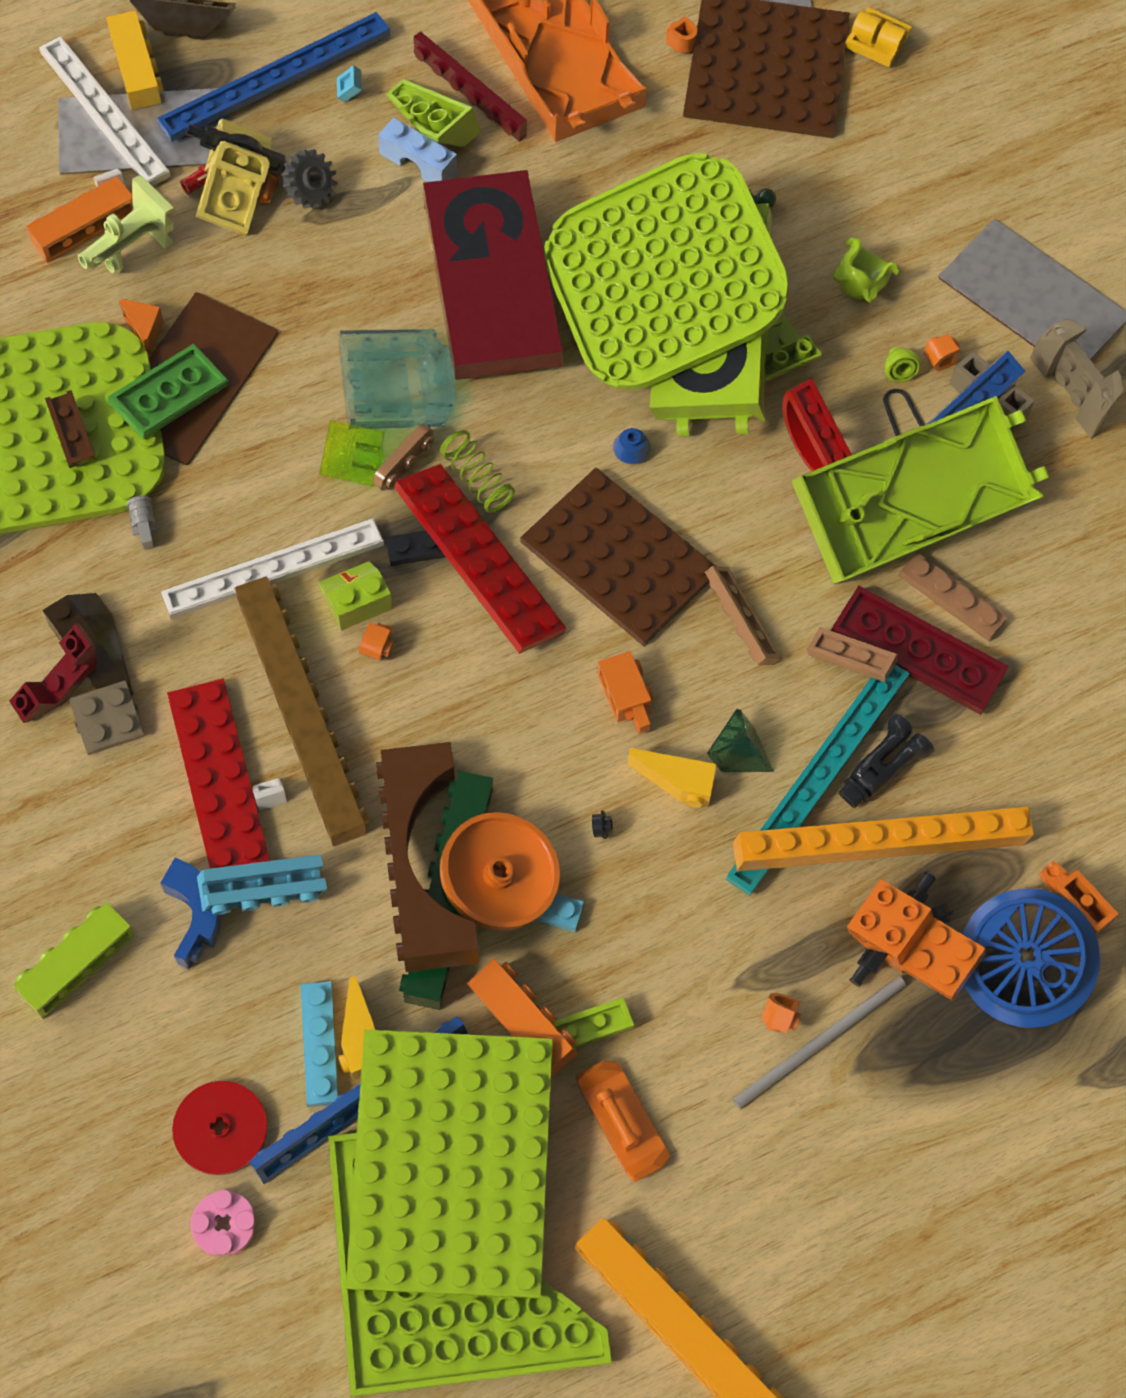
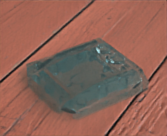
(396, 378)

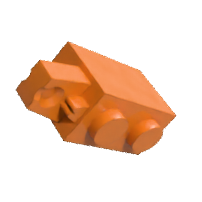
(626, 690)
(1080, 893)

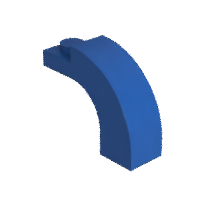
(182, 884)

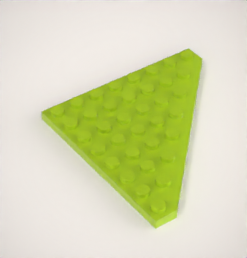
(446, 1338)

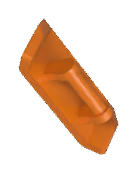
(622, 1119)

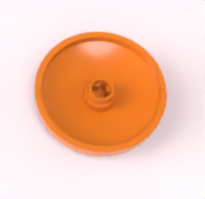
(499, 871)

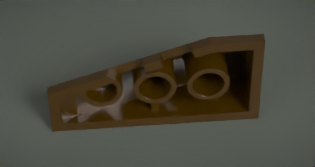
(100, 628)

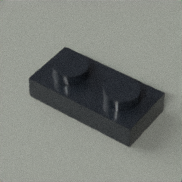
(412, 548)

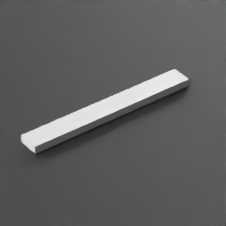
(104, 111)
(276, 566)

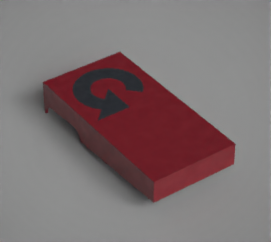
(492, 275)

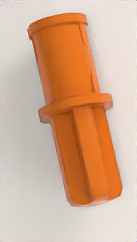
(267, 188)

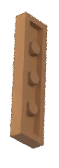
(952, 596)
(746, 621)

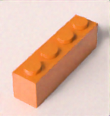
(79, 219)
(519, 1013)

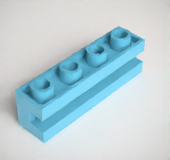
(261, 884)

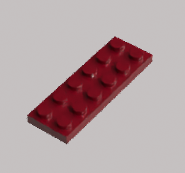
(922, 649)

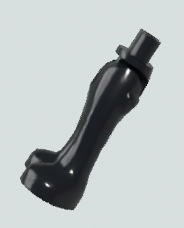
(871, 775)

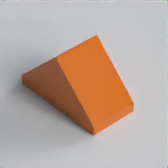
(143, 320)

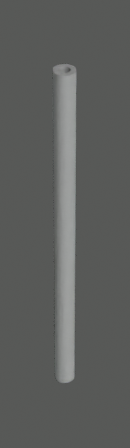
(819, 1042)

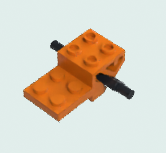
(910, 939)

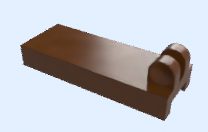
(70, 429)

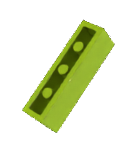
(73, 960)

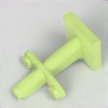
(147, 216)

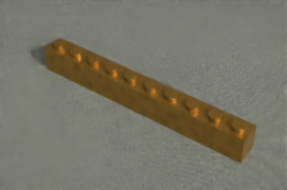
(301, 712)

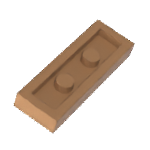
(852, 654)

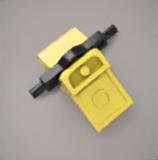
(235, 173)

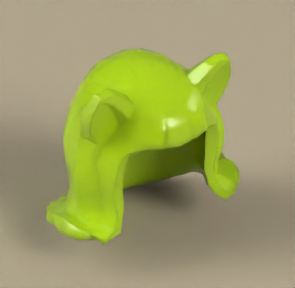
(862, 272)

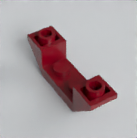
(41, 697)

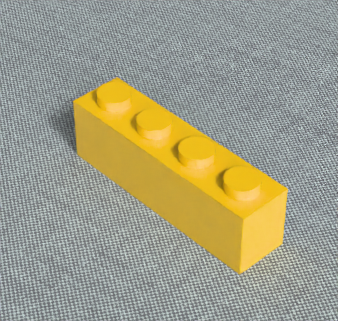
(134, 61)

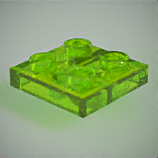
(352, 453)

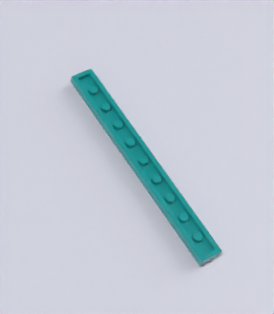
(826, 765)

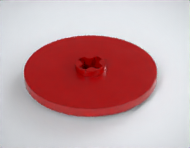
(237, 1145)

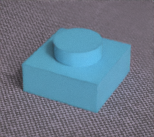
(349, 83)

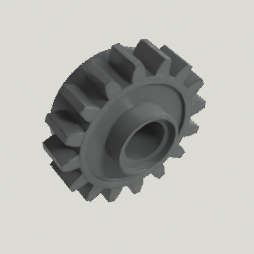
(309, 179)

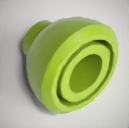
(901, 364)

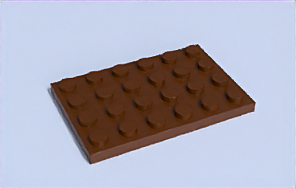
(619, 556)

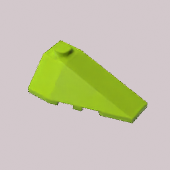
(435, 114)

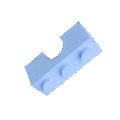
(402, 142)

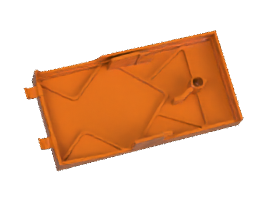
(562, 61)

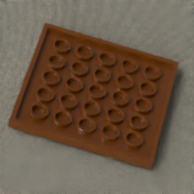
(767, 66)

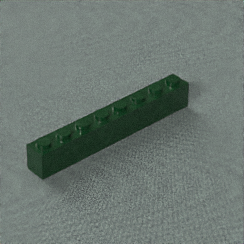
(469, 799)

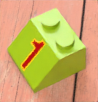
(356, 595)

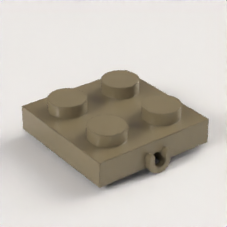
(106, 717)

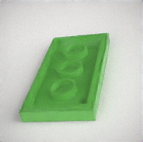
(168, 391)

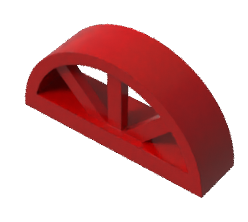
(812, 427)

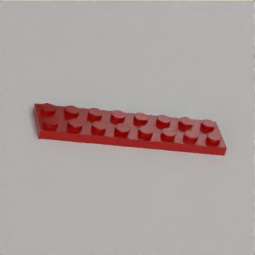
(480, 558)
(217, 775)

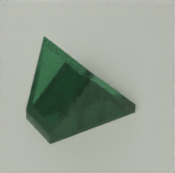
(739, 747)

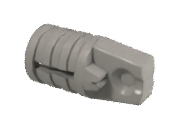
(142, 519)

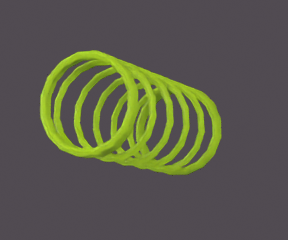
(506, 487)

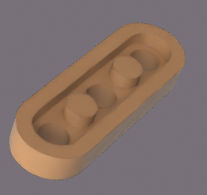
(403, 457)

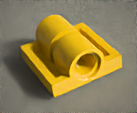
(877, 36)

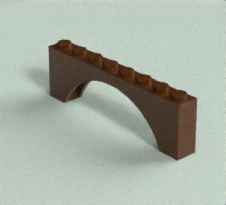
(428, 931)

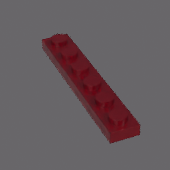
(470, 86)

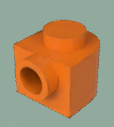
(682, 35)
(942, 351)
(377, 641)
(781, 1013)

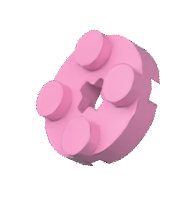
(221, 1205)

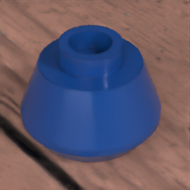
(631, 446)

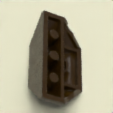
(186, 17)

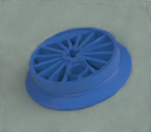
(988, 923)

